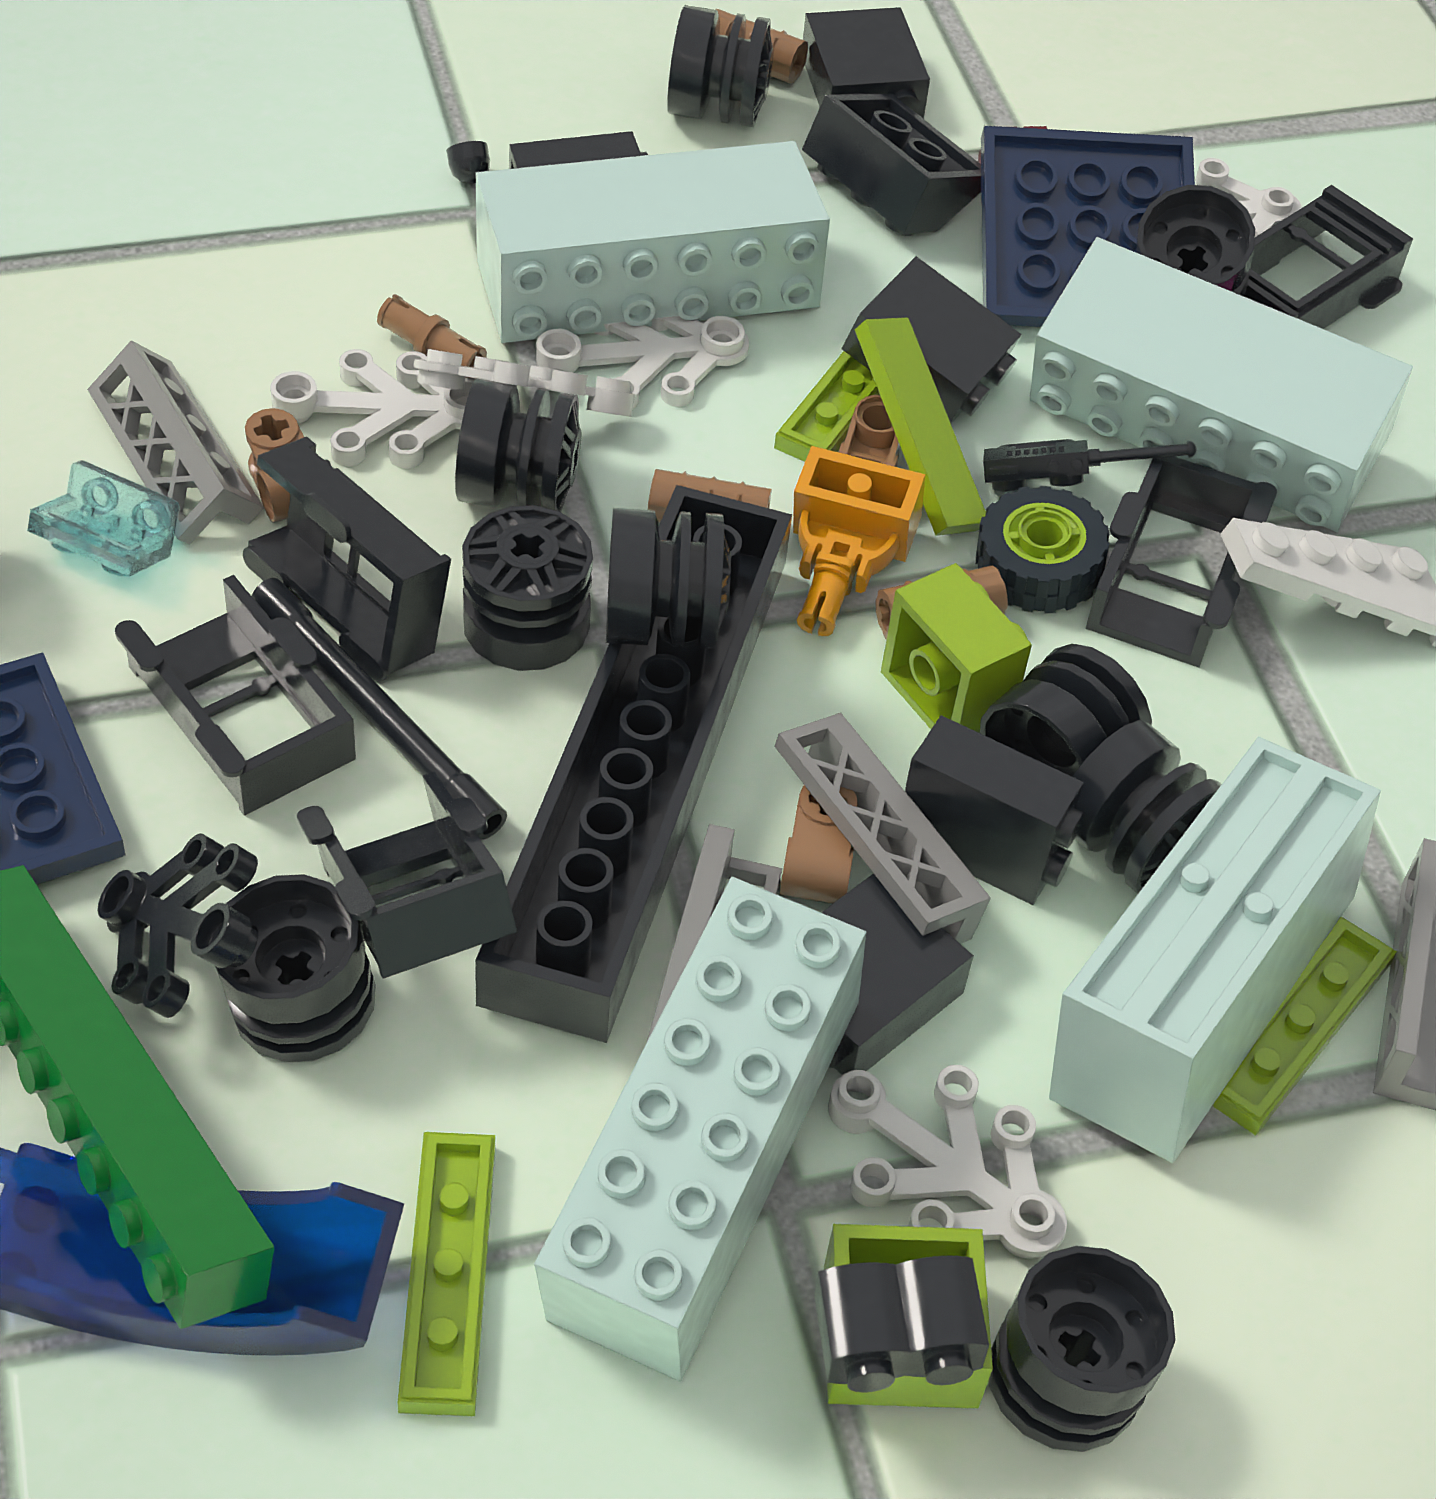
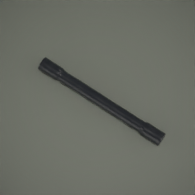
(377, 704)

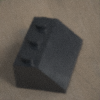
(892, 161)

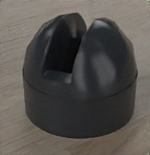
(467, 159)

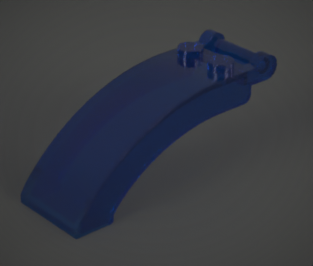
(73, 1274)

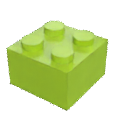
(952, 648)
(896, 1245)

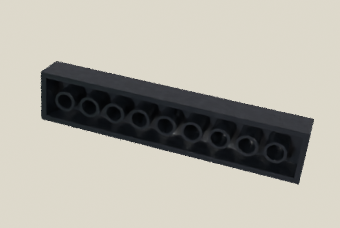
(627, 794)

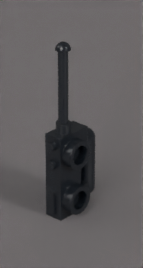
(1060, 461)

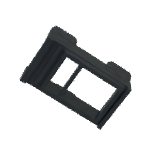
(1364, 283)
(1195, 496)
(329, 505)
(220, 647)
(432, 921)

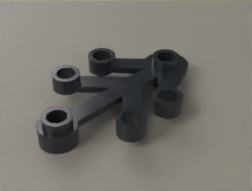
(218, 936)

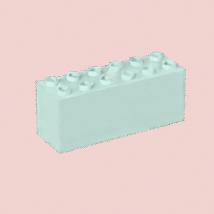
(650, 239)
(1253, 388)
(1211, 948)
(702, 1129)

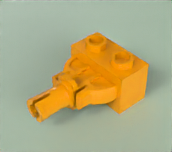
(850, 521)

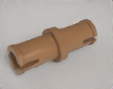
(426, 331)

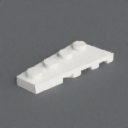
(1342, 570)

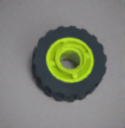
(1044, 547)

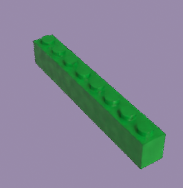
(122, 1120)

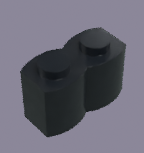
(901, 1322)

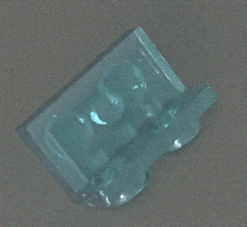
(108, 520)

